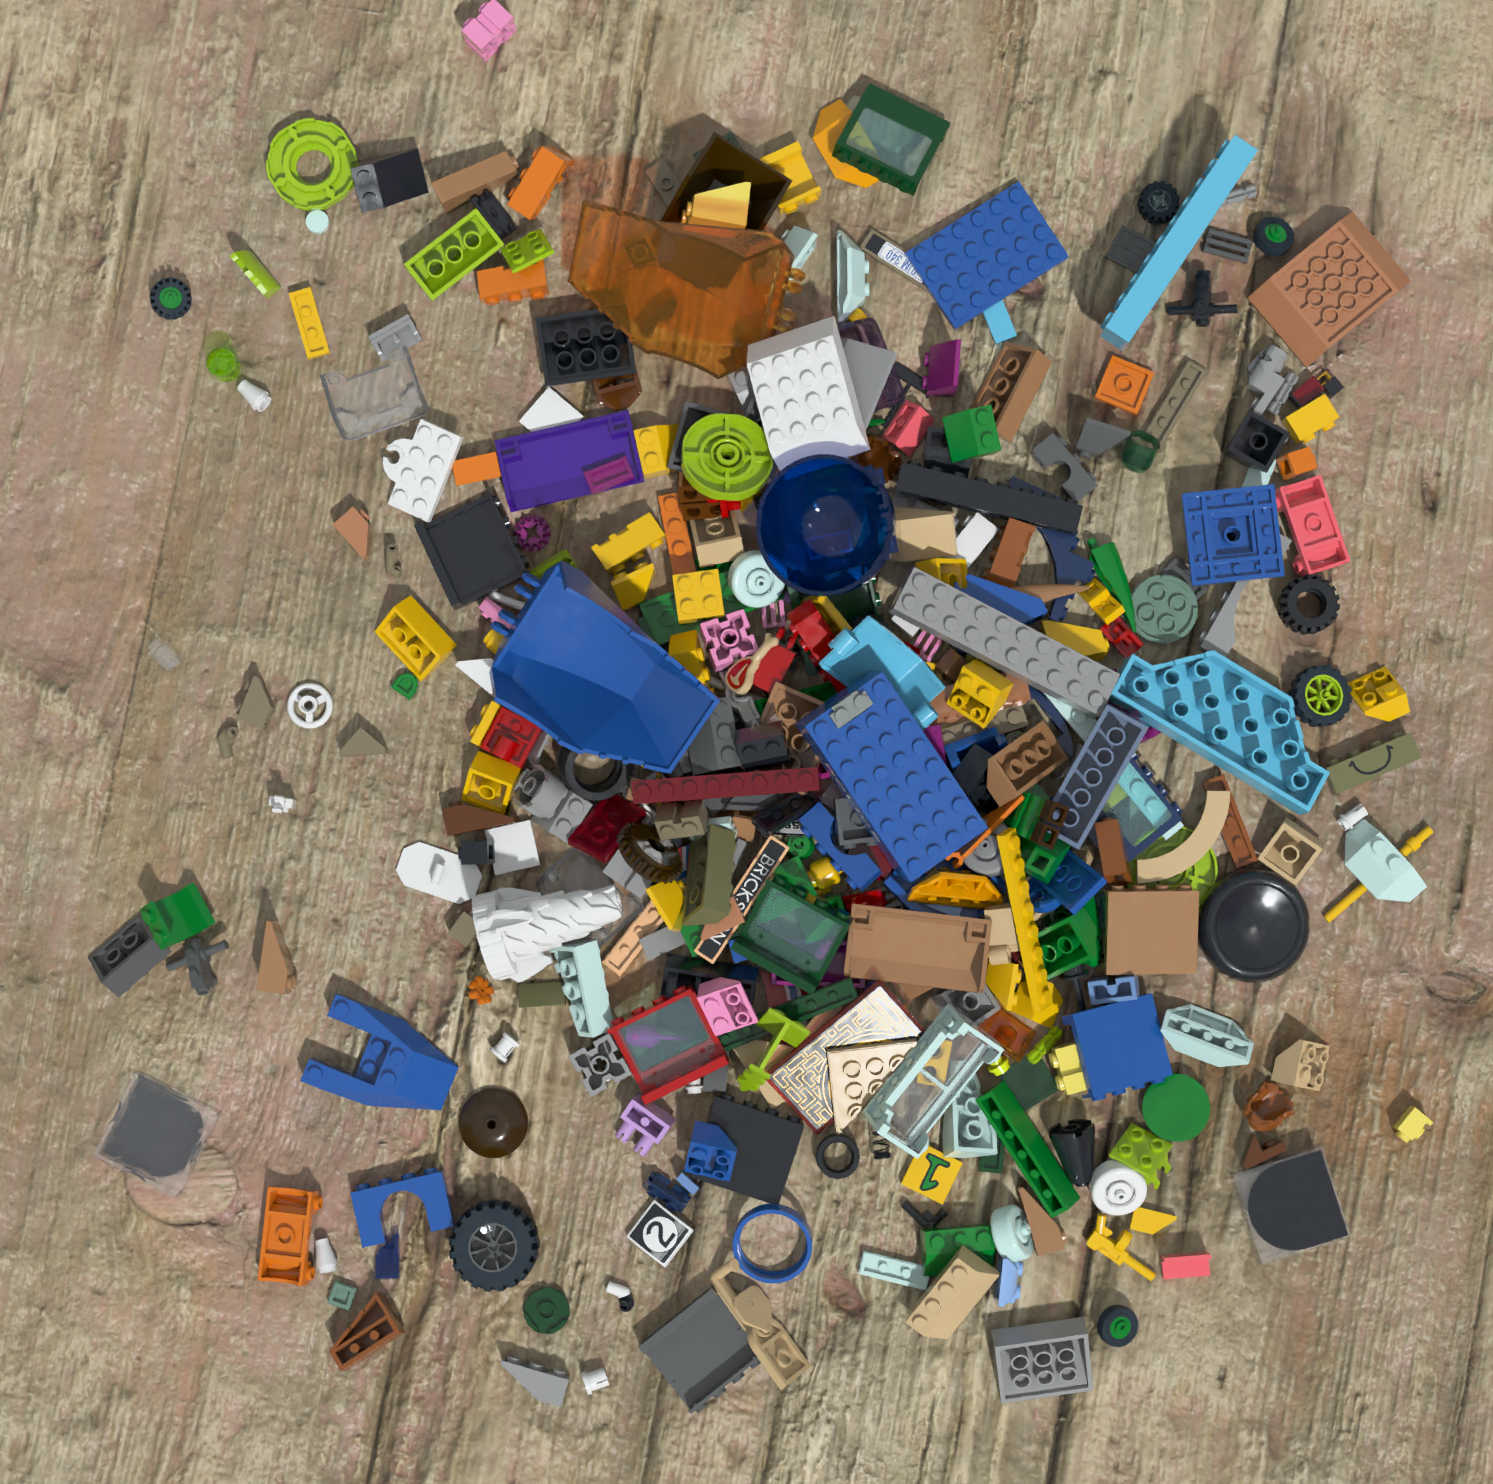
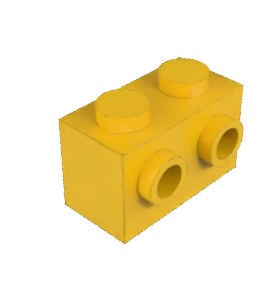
(1310, 419)

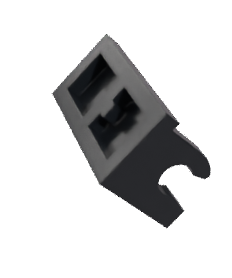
(494, 214)

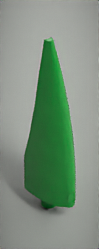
(1112, 574)

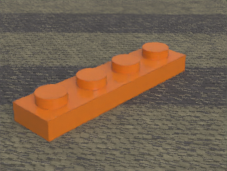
(676, 534)

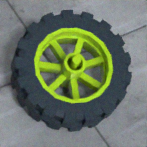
(1340, 690)

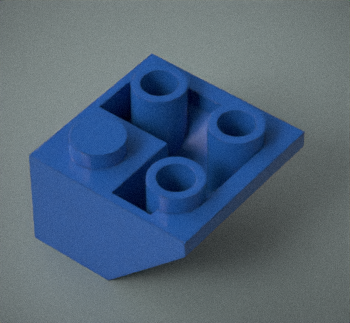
(710, 1152)

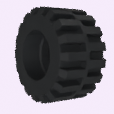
(1322, 591)

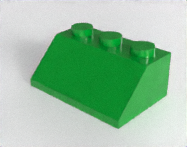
(1067, 942)
(942, 1243)

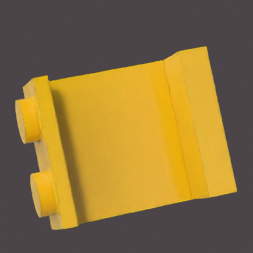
(792, 165)

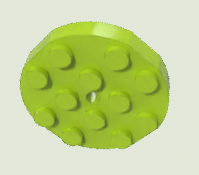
(728, 436)
(1200, 875)

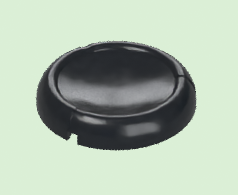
(1253, 925)

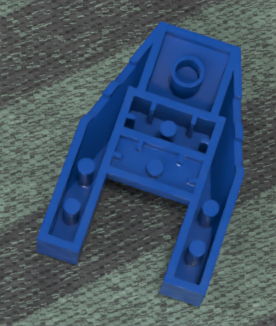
(396, 1067)

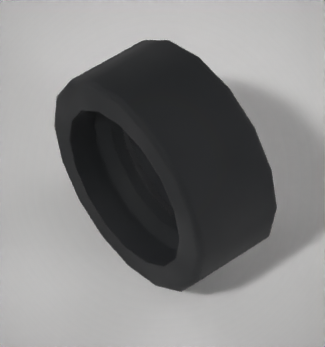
(843, 1173)

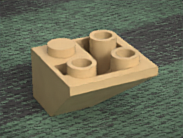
(1302, 1065)

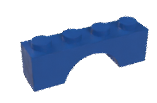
(858, 868)

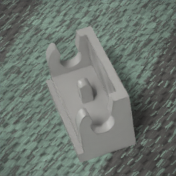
(395, 335)

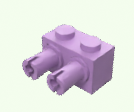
(648, 1119)

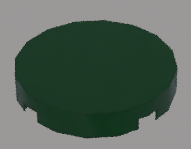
(546, 1310)

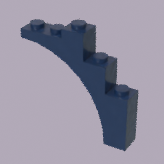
(1067, 566)

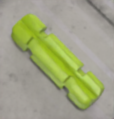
(1044, 1045)

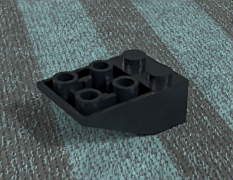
(937, 453)
(972, 778)

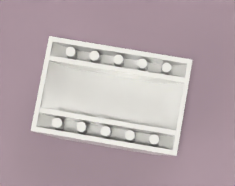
(806, 394)

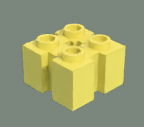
(1069, 1069)

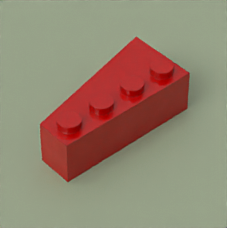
(814, 637)

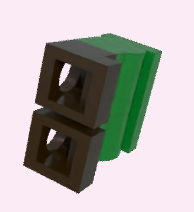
(1030, 816)

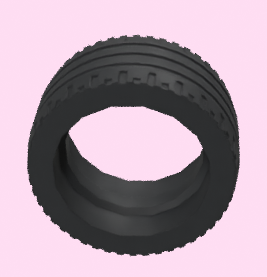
(598, 791)

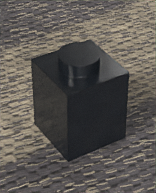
(476, 852)

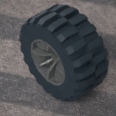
(494, 1245)

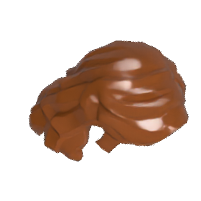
(1267, 1107)

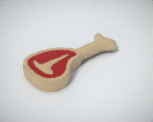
(741, 674)

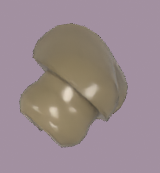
(391, 561)
(225, 740)

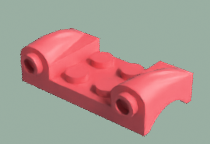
(1312, 526)

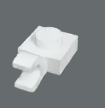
(281, 804)

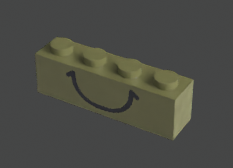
(1371, 763)

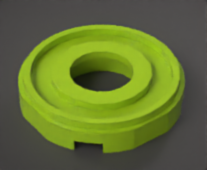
(299, 139)

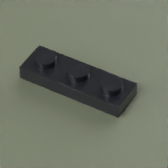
(784, 813)

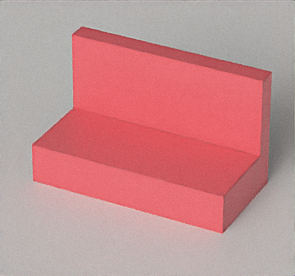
(908, 428)
(1185, 1265)

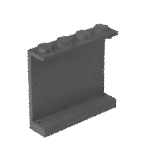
(700, 1350)

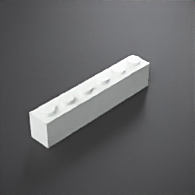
(970, 544)

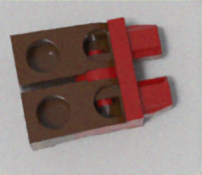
(698, 506)

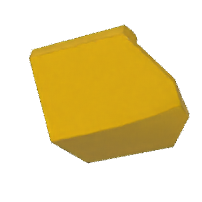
(1024, 1005)

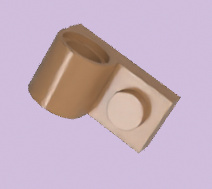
(951, 665)

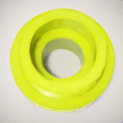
(1000, 1066)

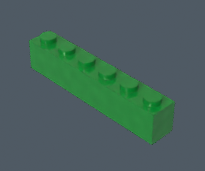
(1027, 1149)

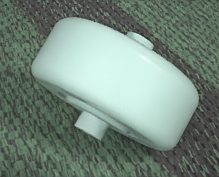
(753, 580)
(1011, 1233)

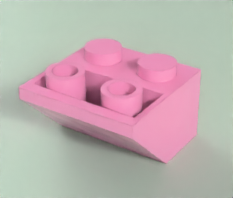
(725, 1005)

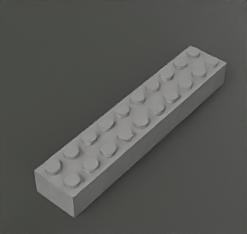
(1004, 642)

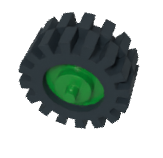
(170, 298)

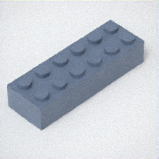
(1097, 772)

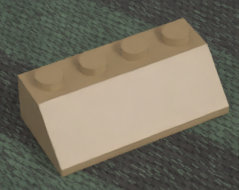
(952, 1295)

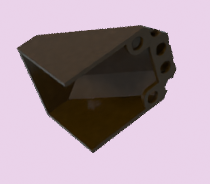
(729, 165)

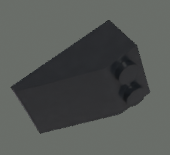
(388, 179)

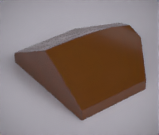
(617, 391)

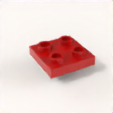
(511, 737)

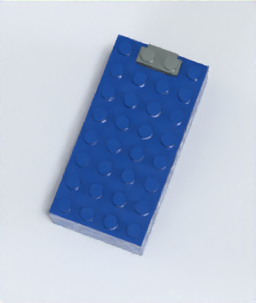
(891, 775)

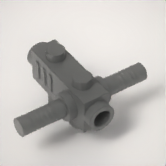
(198, 959)

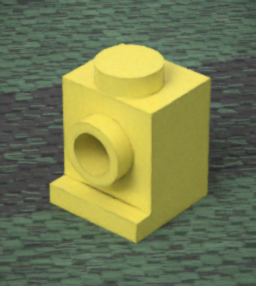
(1411, 1124)

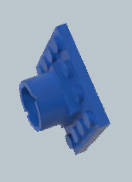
(1250, 519)

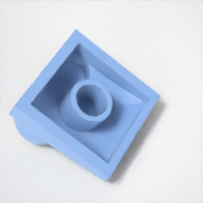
(1006, 1284)

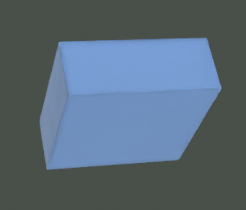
(687, 1182)

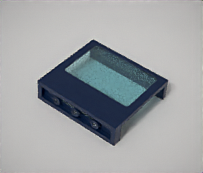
(1140, 808)

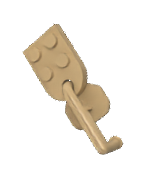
(764, 1334)

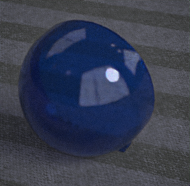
(826, 525)

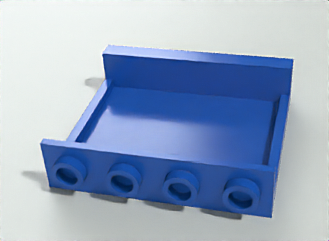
(1120, 1046)

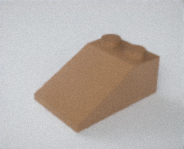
(276, 966)

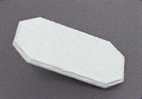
(438, 873)

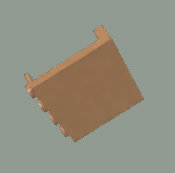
(1150, 930)

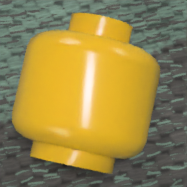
(823, 873)

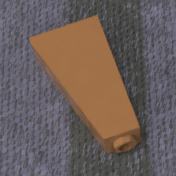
(469, 182)

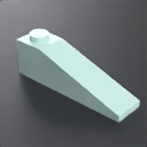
(965, 1126)

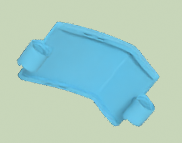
(878, 649)

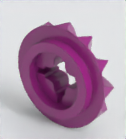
(543, 531)

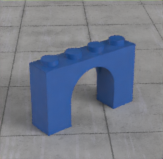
(429, 1187)

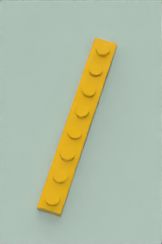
(1024, 919)

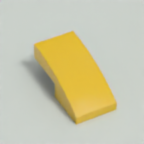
(1101, 602)

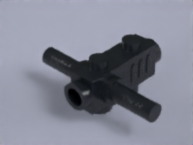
(1203, 308)

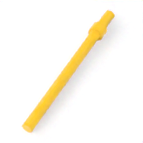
(1411, 844)

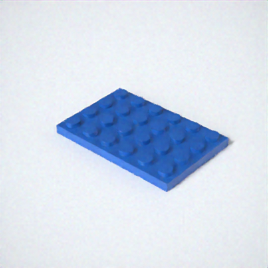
(986, 255)

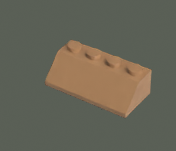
(1012, 386)
(1023, 763)

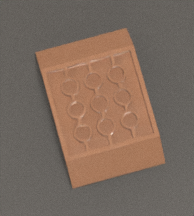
(1328, 289)

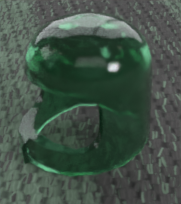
(1138, 457)

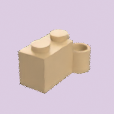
(1003, 933)

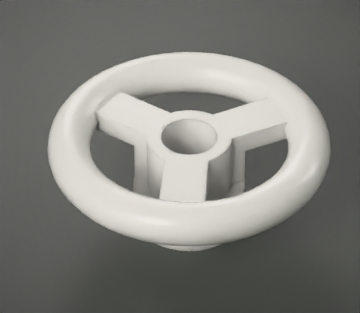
(294, 696)

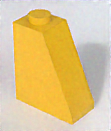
(1081, 639)

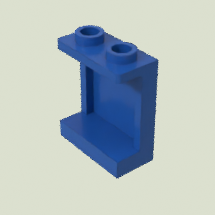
(988, 740)

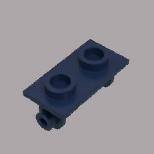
(658, 1189)

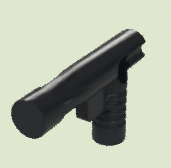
(926, 1217)

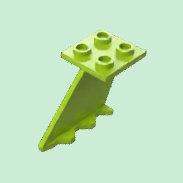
(781, 1028)

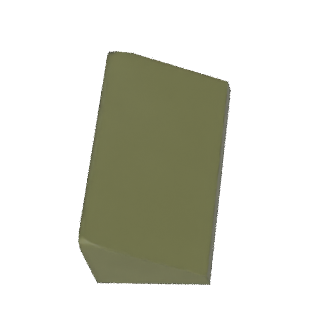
(541, 994)

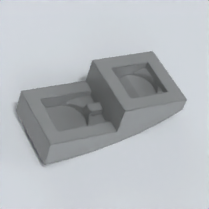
(661, 942)

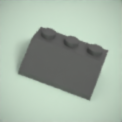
(690, 415)
(715, 743)
(127, 956)

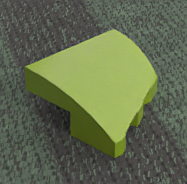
(256, 272)

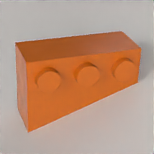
(539, 181)
(501, 284)

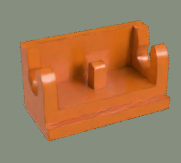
(476, 468)

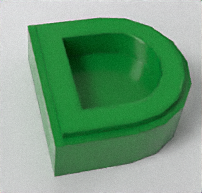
(406, 685)

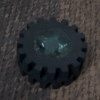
(1163, 195)

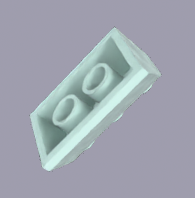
(801, 244)

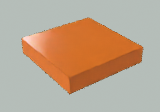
(1124, 385)

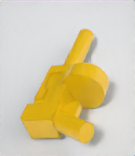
(1115, 1249)

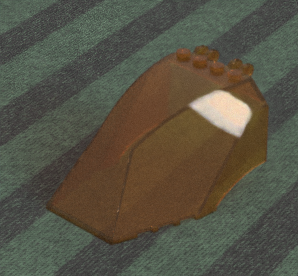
(684, 286)

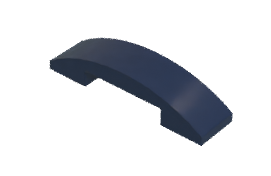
(1056, 719)

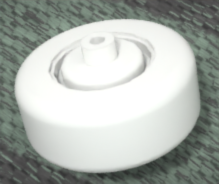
(1117, 1188)

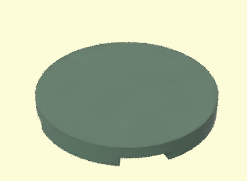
(1164, 608)

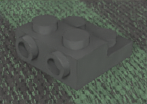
(848, 826)

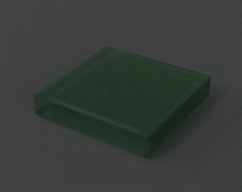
(1029, 1082)

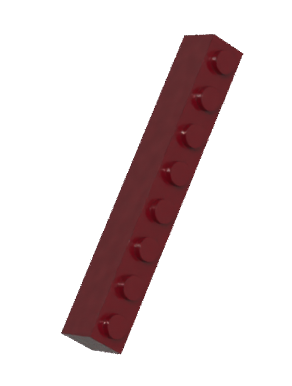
(727, 785)

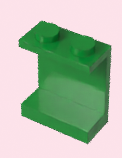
(177, 916)

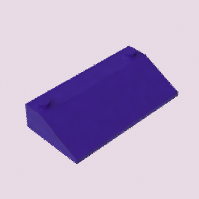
(551, 462)

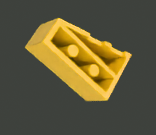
(629, 544)
(687, 650)

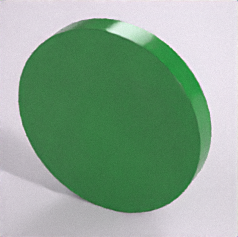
(1176, 1108)

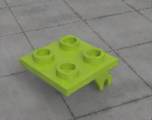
(527, 250)
(1142, 1153)

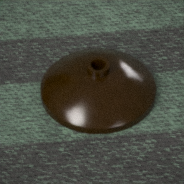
(510, 1121)

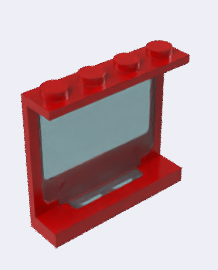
(668, 1043)

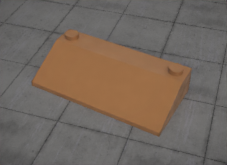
(918, 948)

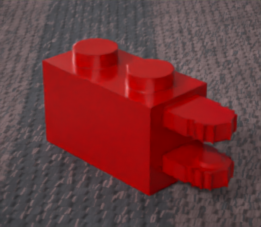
(774, 664)

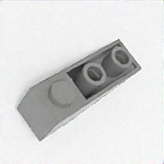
(542, 1383)

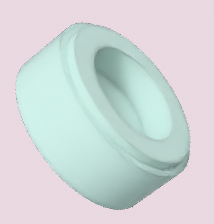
(317, 222)

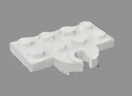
(421, 468)

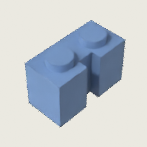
(1106, 991)

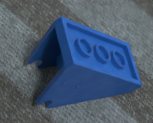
(1013, 603)

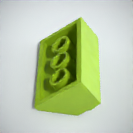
(453, 254)

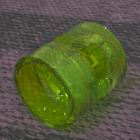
(223, 364)

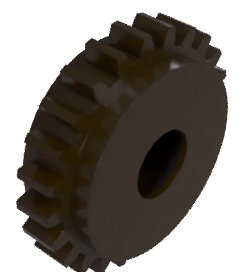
(648, 854)

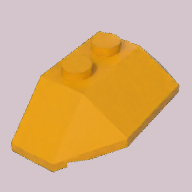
(827, 131)
(955, 889)

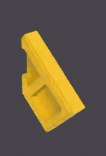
(1149, 1220)

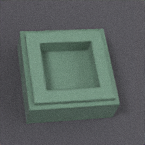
(342, 1295)

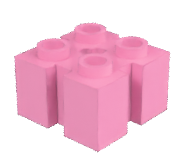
(488, 29)
(735, 628)

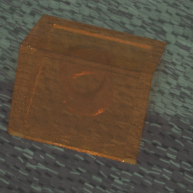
(1010, 1033)

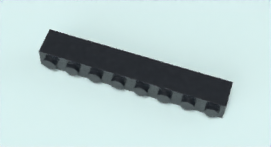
(988, 499)

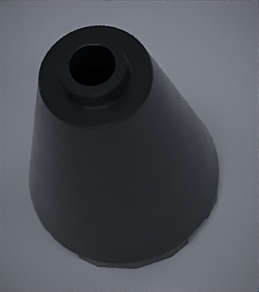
(1075, 1149)

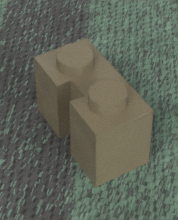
(681, 821)

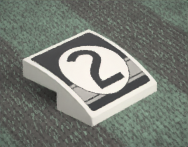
(660, 1233)

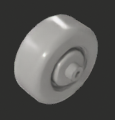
(986, 856)

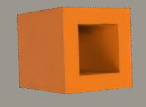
(1296, 463)

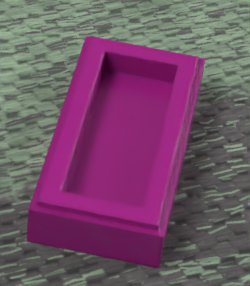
(608, 475)

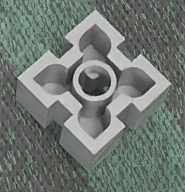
(624, 875)
(586, 1060)

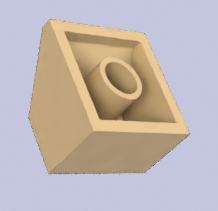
(1291, 851)

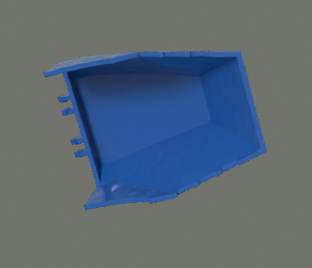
(595, 675)

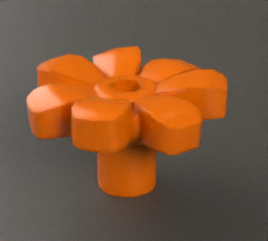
(480, 990)

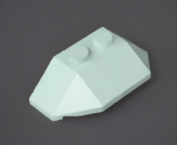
(850, 277)
(1380, 865)
(1206, 1036)

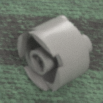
(539, 791)

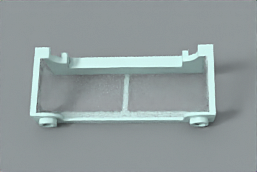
(930, 1080)

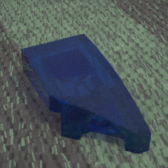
(388, 1260)

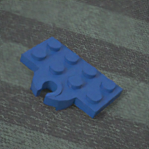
(1070, 886)

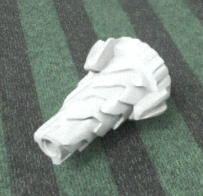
(521, 924)

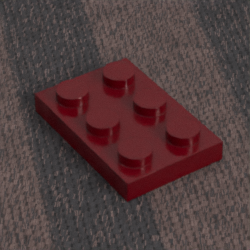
(600, 828)

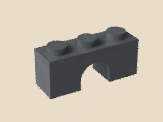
(1054, 451)

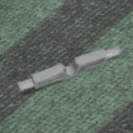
(743, 705)

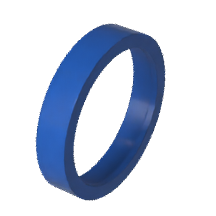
(766, 1275)

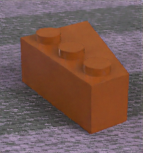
(1010, 552)
(367, 1334)

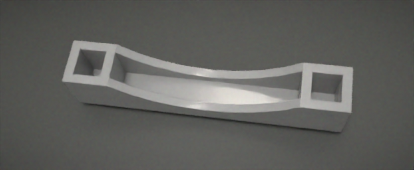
(1221, 632)

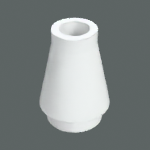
(255, 396)
(324, 1257)

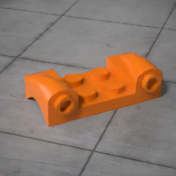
(288, 1235)

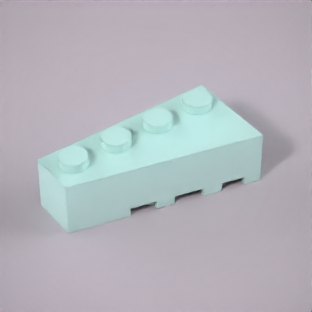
(584, 985)

